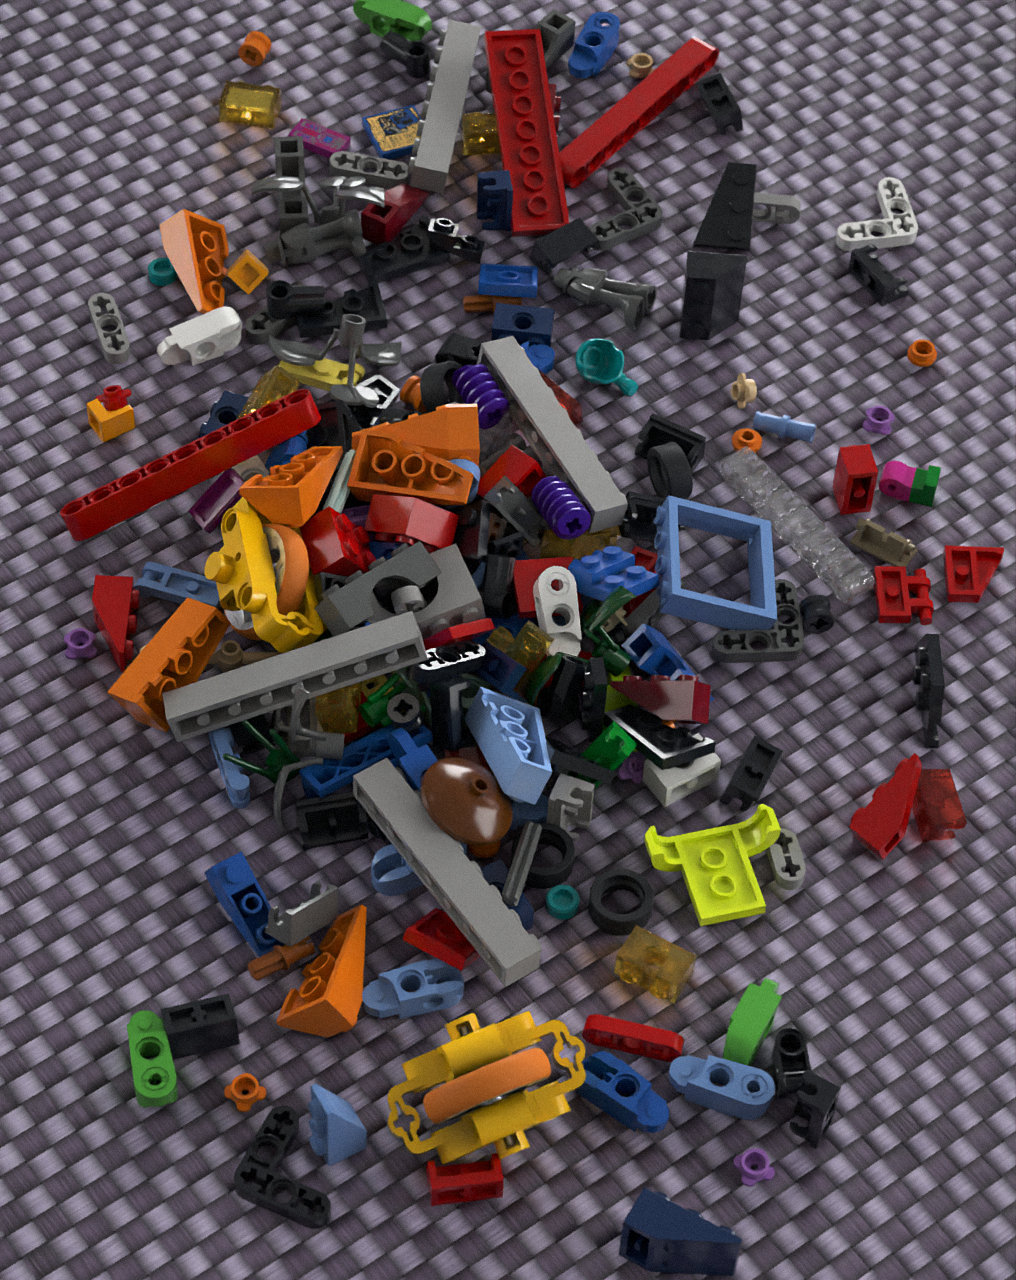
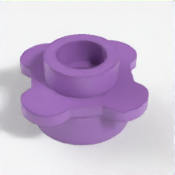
(878, 420)
(80, 637)
(631, 768)
(757, 1158)

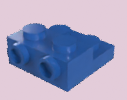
(608, 569)

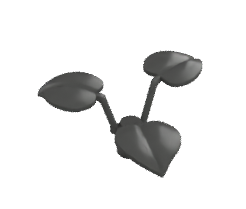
(329, 213)
(350, 338)
(322, 744)

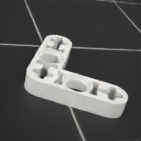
(888, 226)

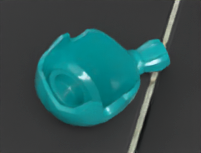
(603, 363)

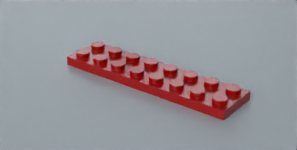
(526, 130)

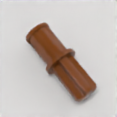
(486, 303)
(280, 958)

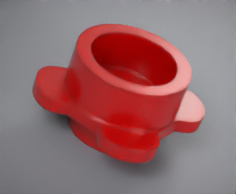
(114, 397)

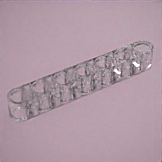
(796, 525)

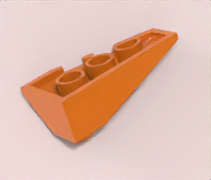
(197, 254)
(445, 433)
(397, 468)
(293, 489)
(333, 982)

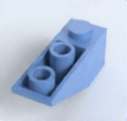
(334, 1127)

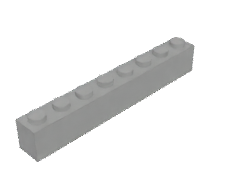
(445, 106)
(552, 432)
(273, 681)
(447, 872)

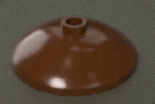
(466, 801)

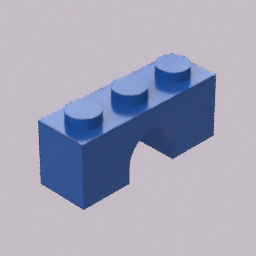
(655, 654)

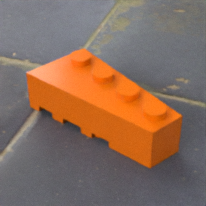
(170, 661)

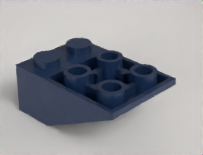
(676, 1239)

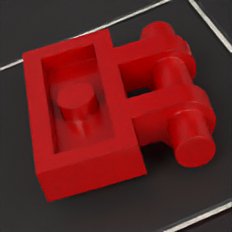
(893, 598)

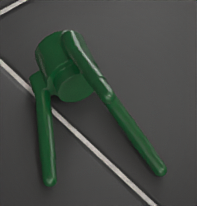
(275, 760)

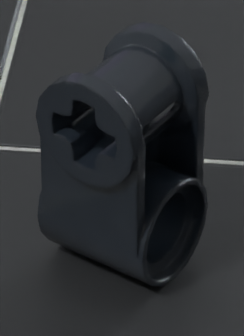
(459, 349)
(789, 1066)

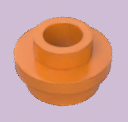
(922, 353)
(748, 438)

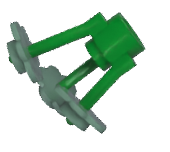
(375, 708)

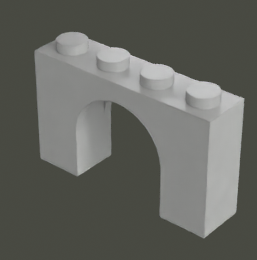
(455, 601)

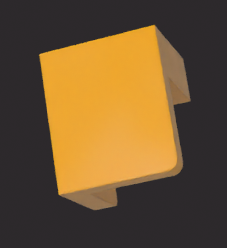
(247, 271)
(109, 423)

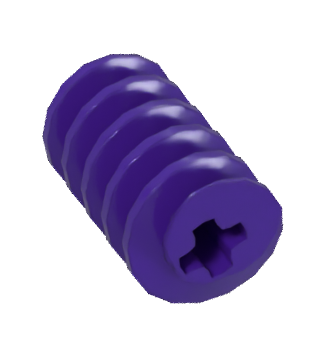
(478, 387)
(560, 508)

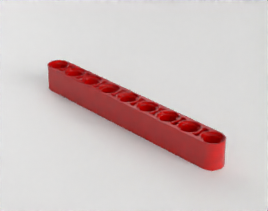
(636, 110)
(190, 464)

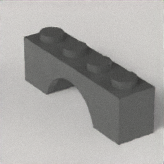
(556, 35)
(290, 162)
(351, 605)

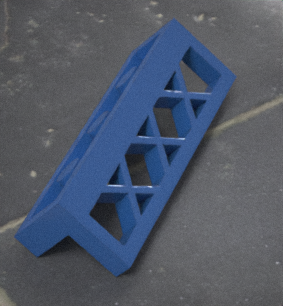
(358, 756)

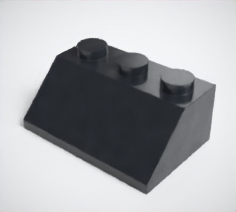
(711, 294)

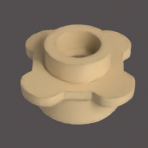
(640, 65)
(743, 391)

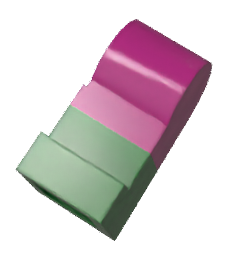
(910, 482)

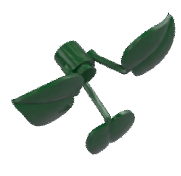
(614, 658)

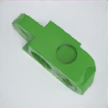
(393, 16)
(751, 1022)
(146, 1039)

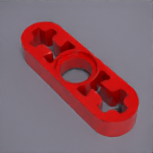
(633, 1037)

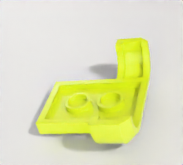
(718, 865)

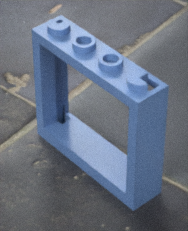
(706, 608)

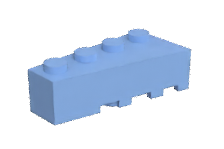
(512, 743)

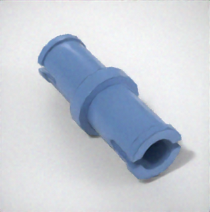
(784, 426)

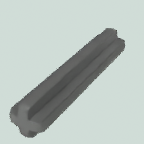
(521, 863)

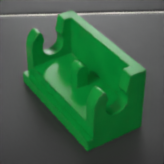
(609, 750)

